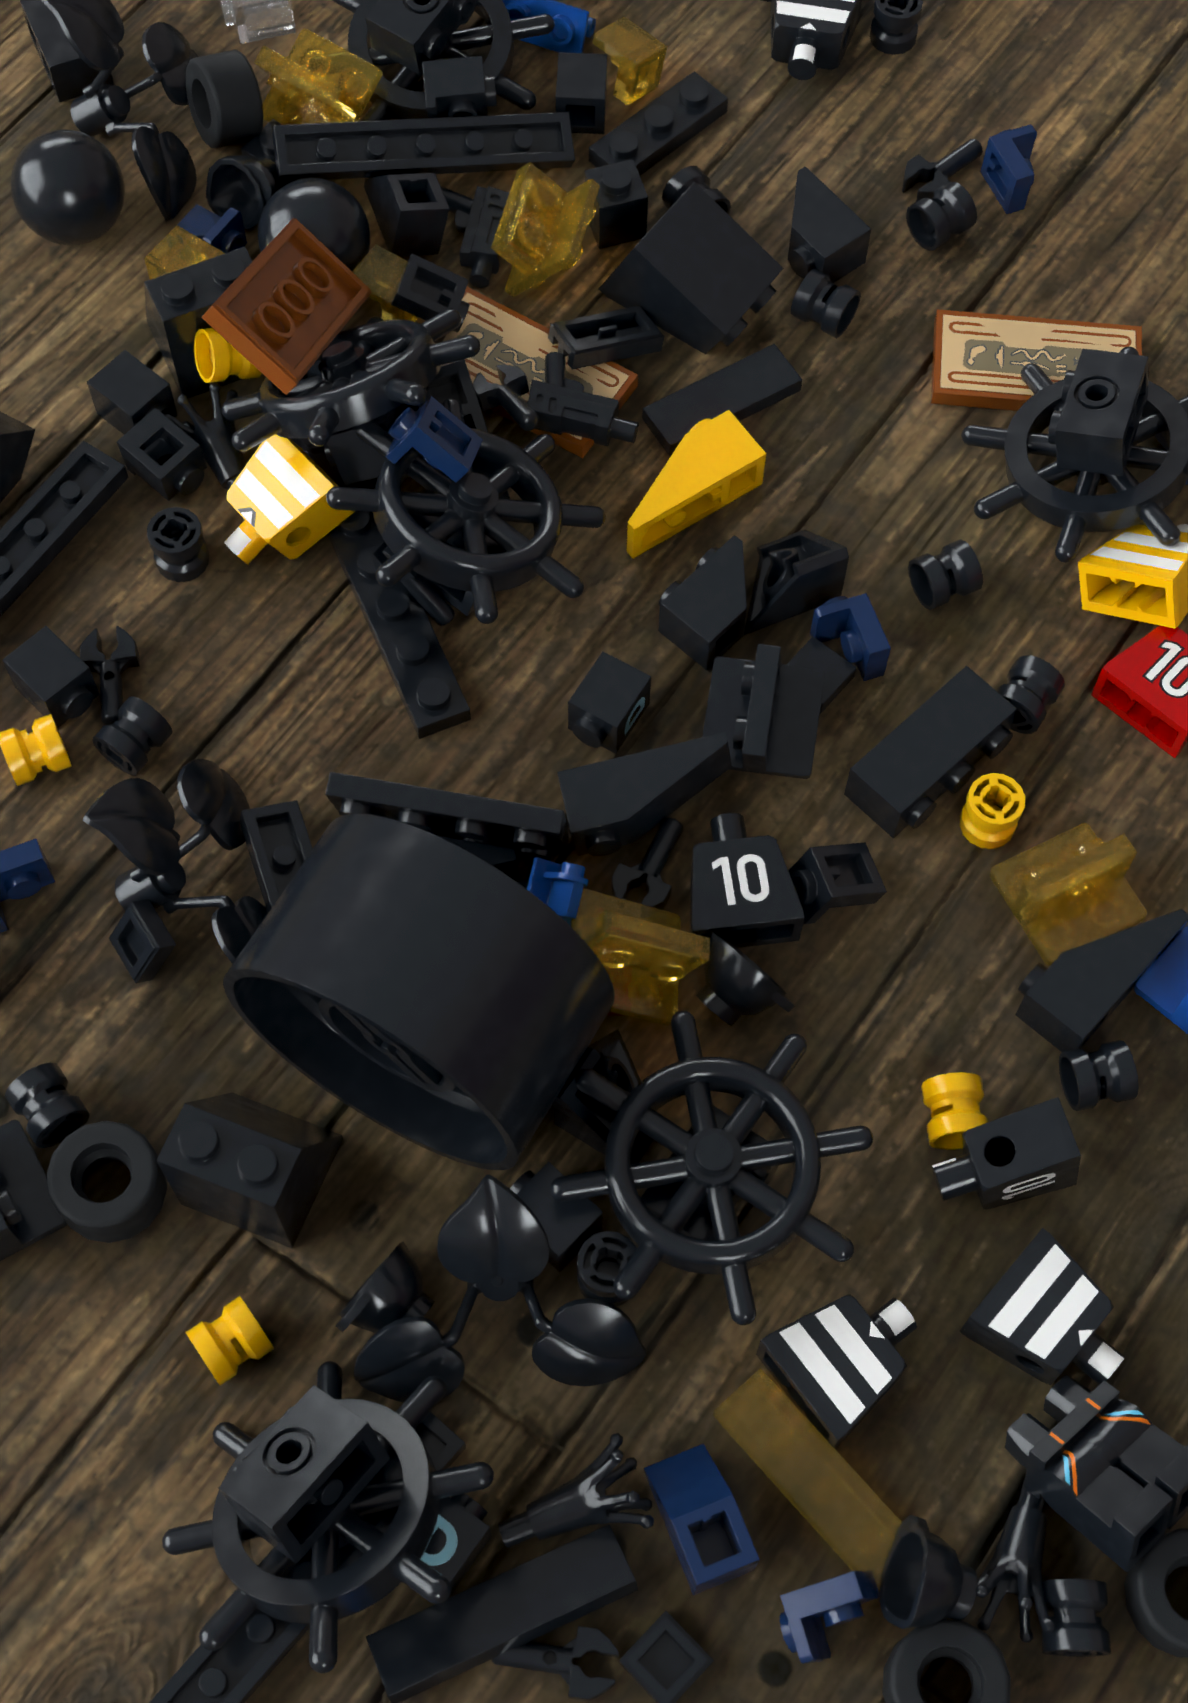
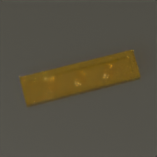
(810, 1473)

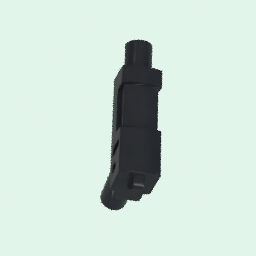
(479, 221)
(570, 410)

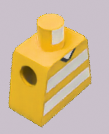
(282, 502)
(1137, 578)

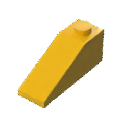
(704, 473)

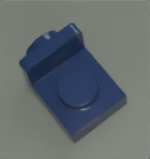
(1009, 167)
(222, 232)
(437, 436)
(858, 630)
(22, 873)
(835, 1600)

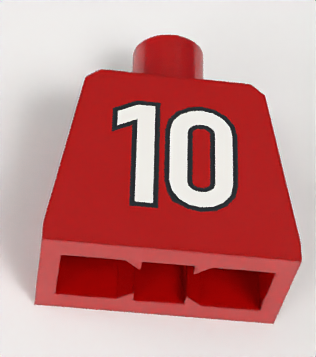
(1150, 687)

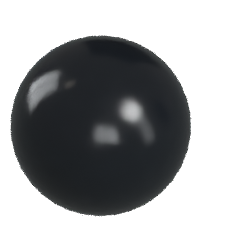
(67, 187)
(325, 211)

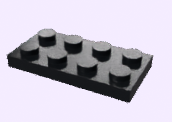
(478, 819)

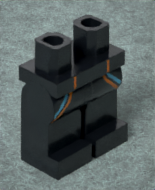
(1103, 1468)

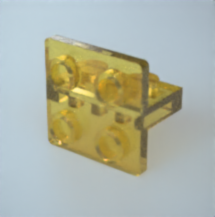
(316, 82)
(542, 227)
(1070, 890)
(640, 953)

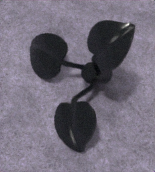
(94, 34)
(141, 827)
(499, 1251)

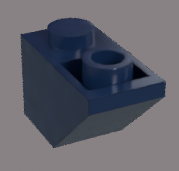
(701, 1519)

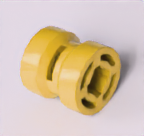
(219, 359)
(30, 751)
(984, 821)
(953, 1107)
(229, 1340)

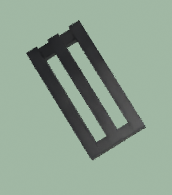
(606, 337)

